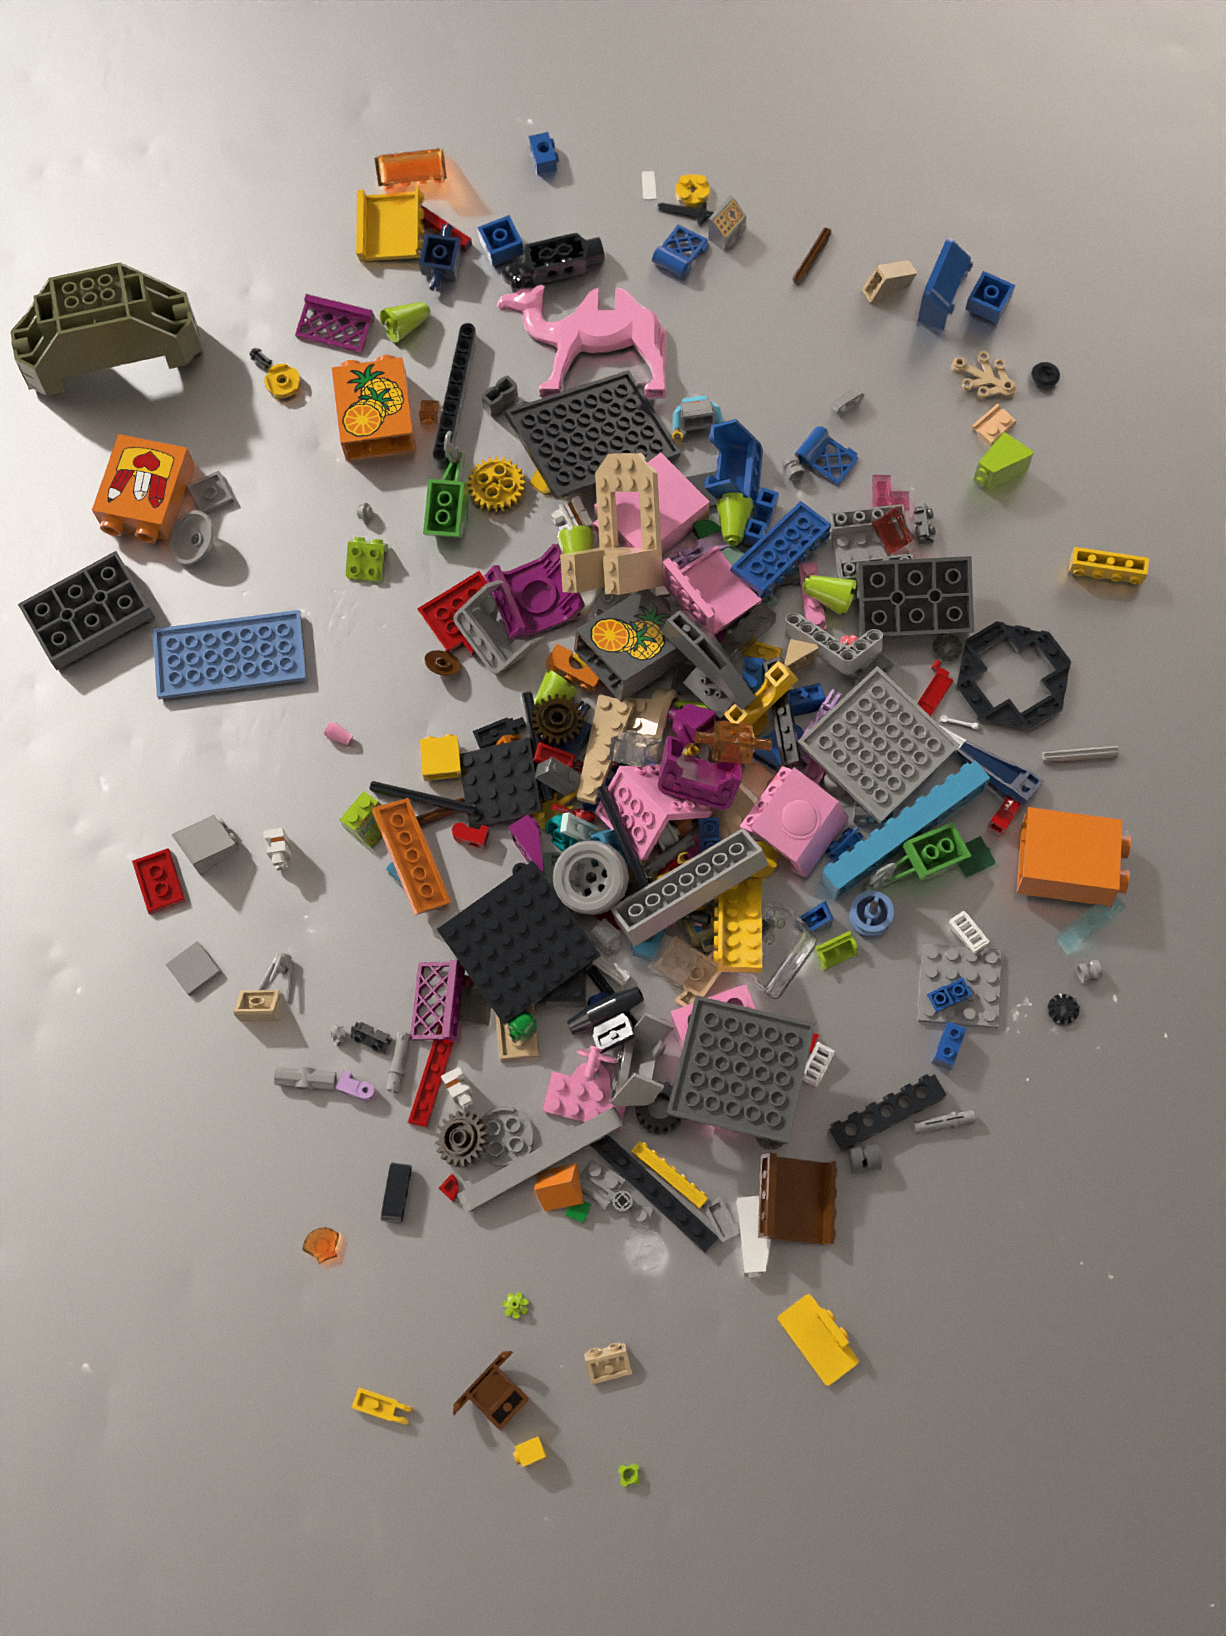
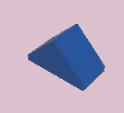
(818, 917)

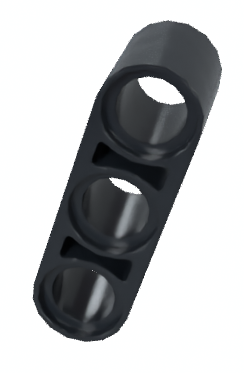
(396, 1192)

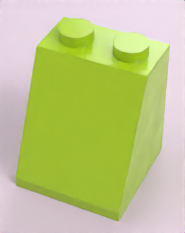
(1002, 462)

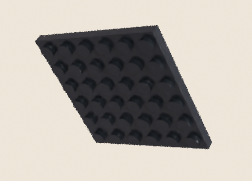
(518, 942)

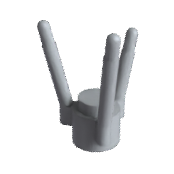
(280, 963)

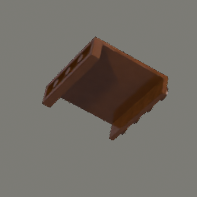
(797, 1200)

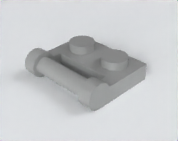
(604, 1179)

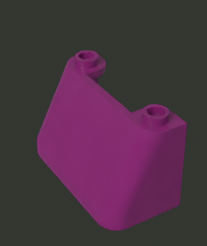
(698, 779)

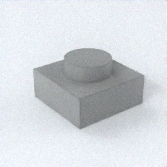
(640, 1216)

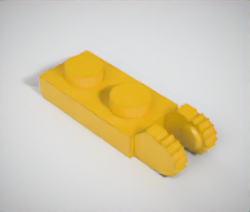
(379, 1405)

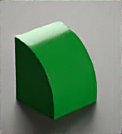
(705, 528)

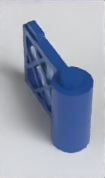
(673, 259)
(815, 445)

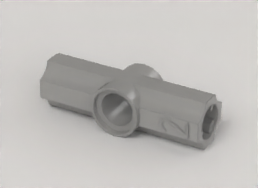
(305, 1078)

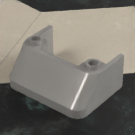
(486, 636)
(636, 1061)

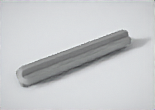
(1080, 754)

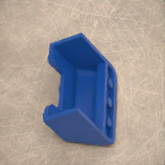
(737, 463)

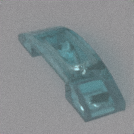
(1087, 924)

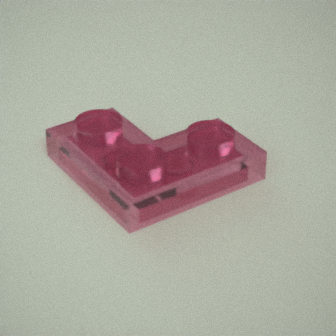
(884, 496)

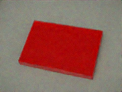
(158, 881)

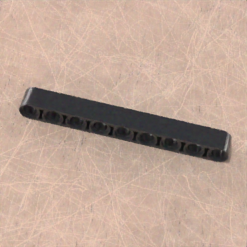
(455, 388)

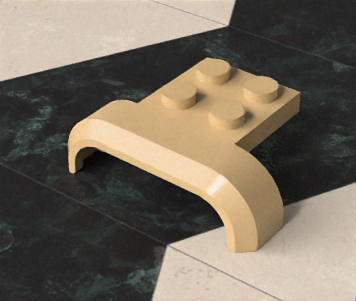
(652, 714)
(732, 817)
(700, 977)

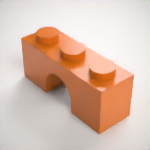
(560, 661)

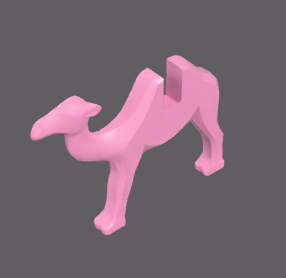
(594, 332)

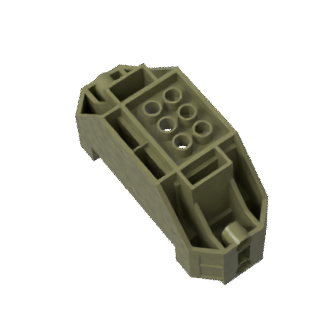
(102, 322)

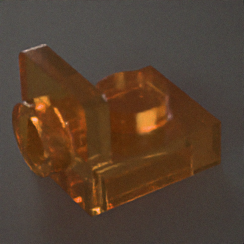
(429, 411)

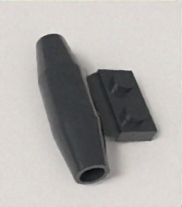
(608, 1019)

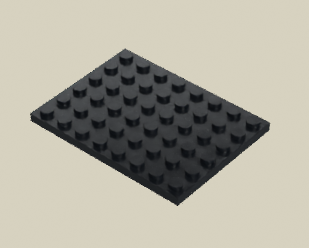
(579, 427)

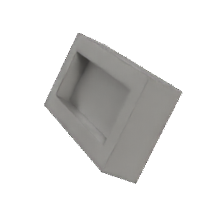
(721, 1220)

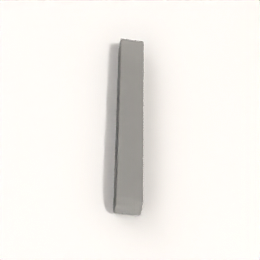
(540, 1159)

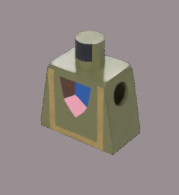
(700, 934)

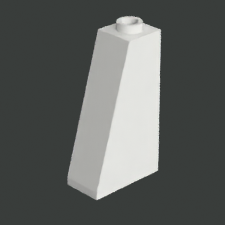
(754, 1249)

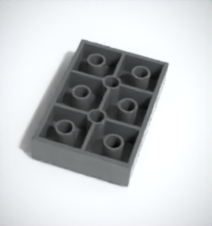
(915, 596)
(86, 610)

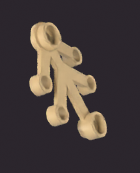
(985, 377)

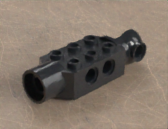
(554, 260)

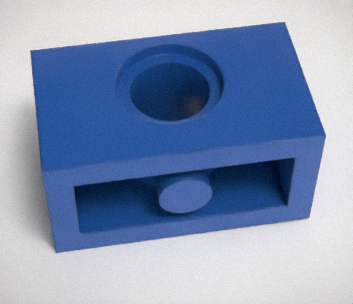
(542, 152)
(949, 1045)

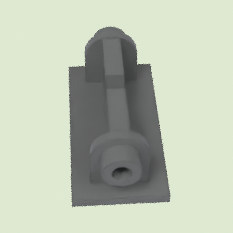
(927, 529)

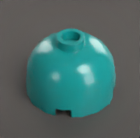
(559, 839)

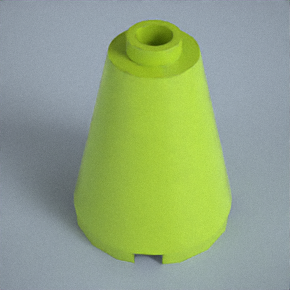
(403, 319)
(734, 516)
(576, 540)
(830, 591)
(552, 685)

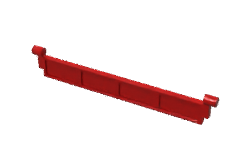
(936, 689)

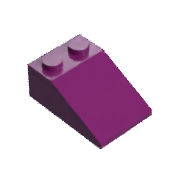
(526, 837)

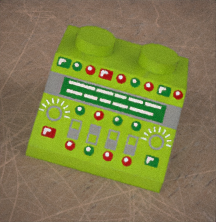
(361, 820)

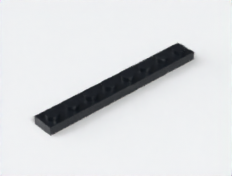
(655, 1193)

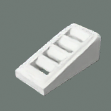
(961, 922)
(824, 1049)

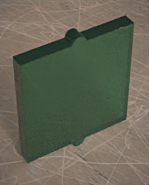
(979, 860)

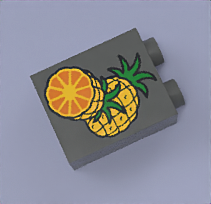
(628, 644)

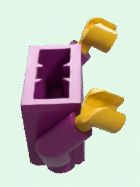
(691, 719)

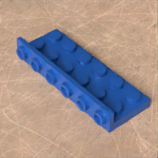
(782, 549)

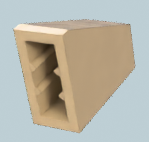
(888, 279)

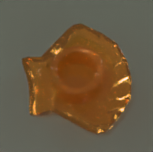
(321, 1244)

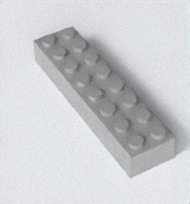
(689, 886)

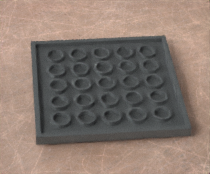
(741, 1069)

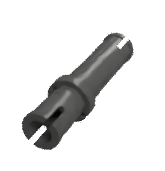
(661, 860)

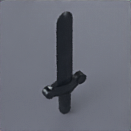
(701, 213)

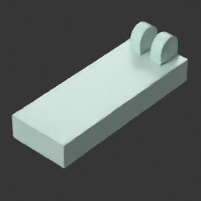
(577, 827)

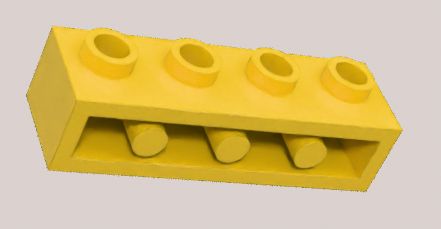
(1108, 565)

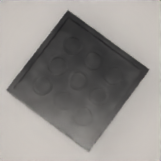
(501, 782)

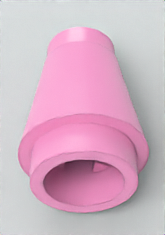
(337, 733)

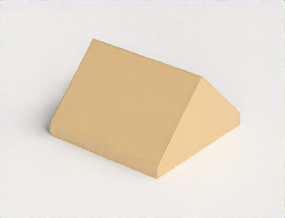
(800, 655)
(258, 1005)

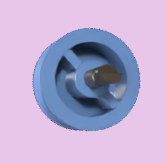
(871, 913)

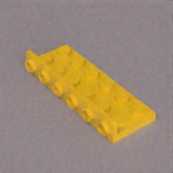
(739, 928)

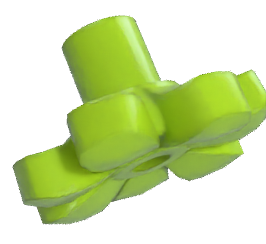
(519, 1308)

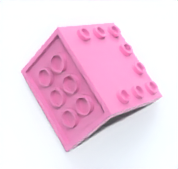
(709, 590)
(645, 807)

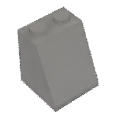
(206, 843)

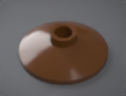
(442, 663)

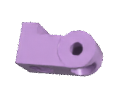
(359, 1090)

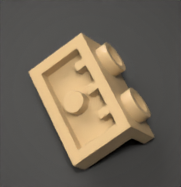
(607, 1363)

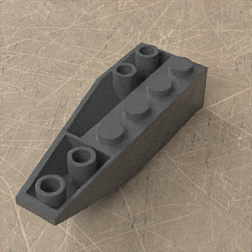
(708, 655)

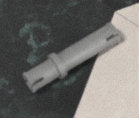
(396, 1069)
(953, 1119)

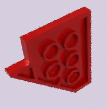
(441, 610)

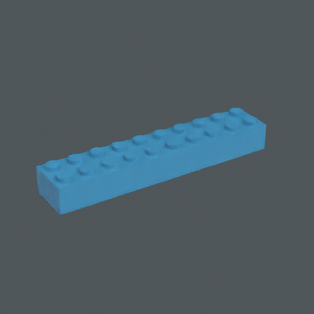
(911, 823)

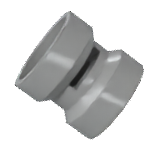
(793, 468)
(1089, 971)
(620, 1204)

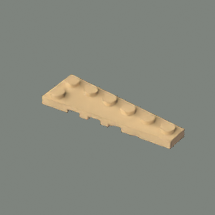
(609, 720)

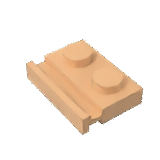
(993, 424)

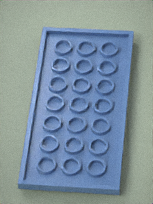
(229, 654)

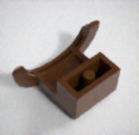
(494, 1394)

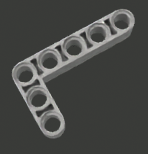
(842, 657)

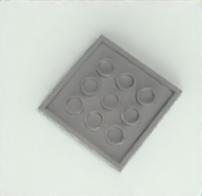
(981, 972)

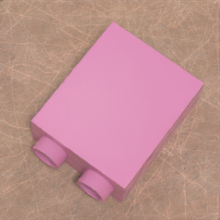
(678, 506)

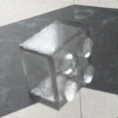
(635, 748)

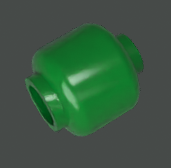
(522, 1026)

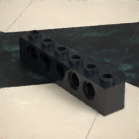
(929, 1085)

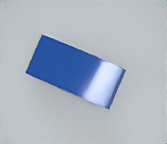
(709, 832)
(949, 995)

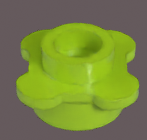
(624, 1470)

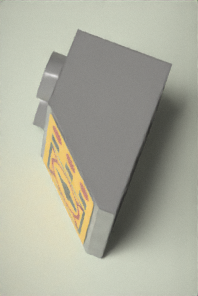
(726, 223)

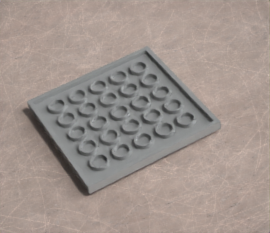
(878, 744)

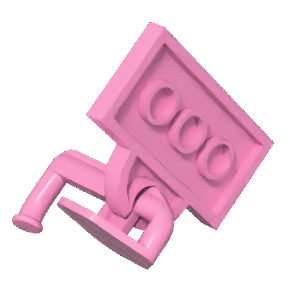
(582, 1094)

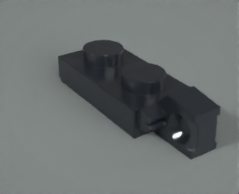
(493, 732)

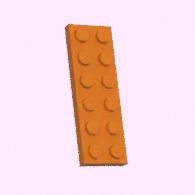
(411, 856)

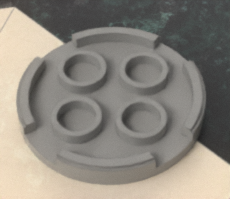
(509, 1136)

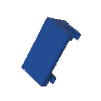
(807, 699)

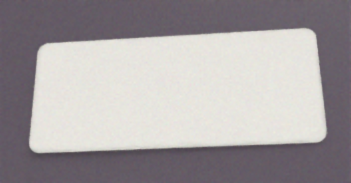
(649, 185)

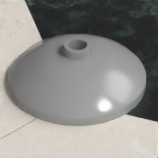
(191, 537)

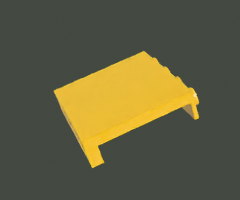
(389, 225)

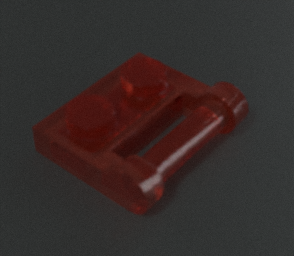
(888, 533)

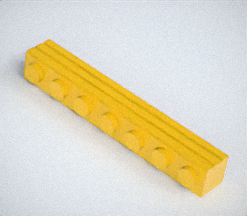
(669, 1174)

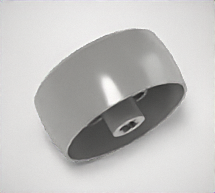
(567, 871)

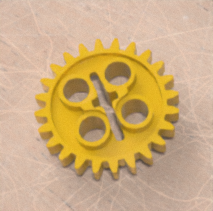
(504, 496)

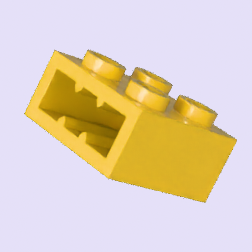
(440, 757)

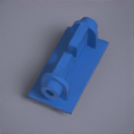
(849, 838)

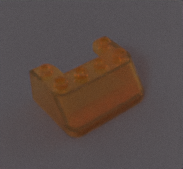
(411, 167)

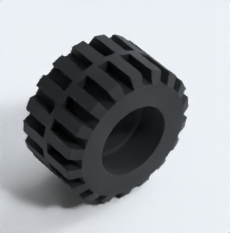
(654, 1124)

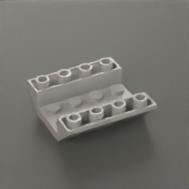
(857, 541)

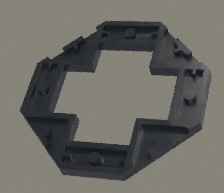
(1006, 712)

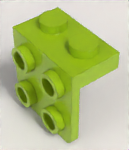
(365, 559)

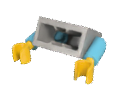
(695, 413)

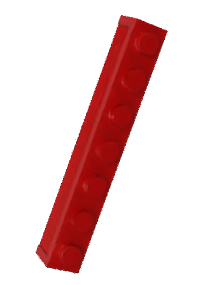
(435, 222)

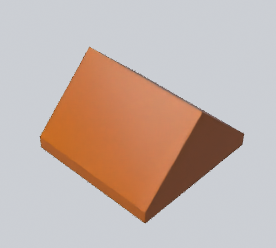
(559, 1187)

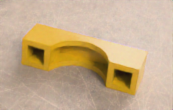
(777, 682)

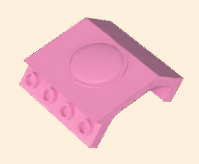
(796, 819)

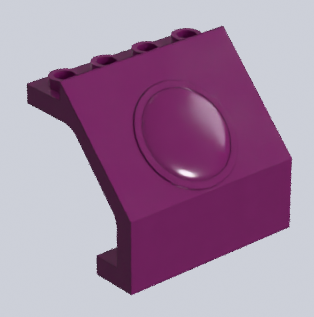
(533, 596)

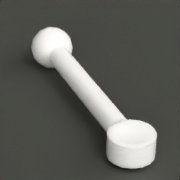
(944, 719)

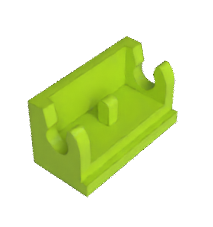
(836, 950)

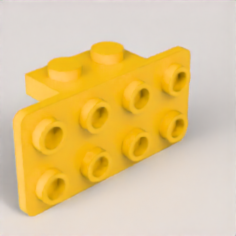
(819, 1339)

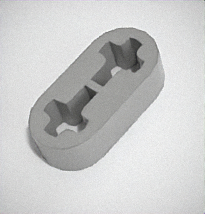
(848, 400)

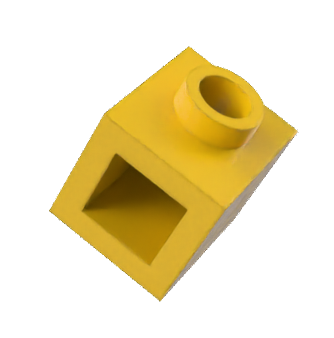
(529, 1452)

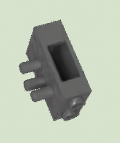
(708, 692)

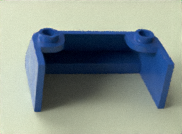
(943, 284)

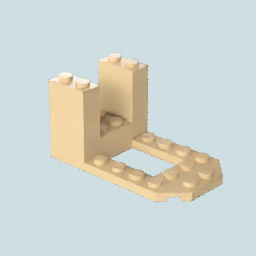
(615, 567)

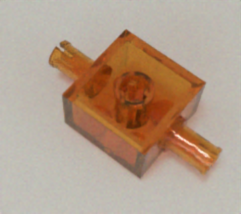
(732, 742)

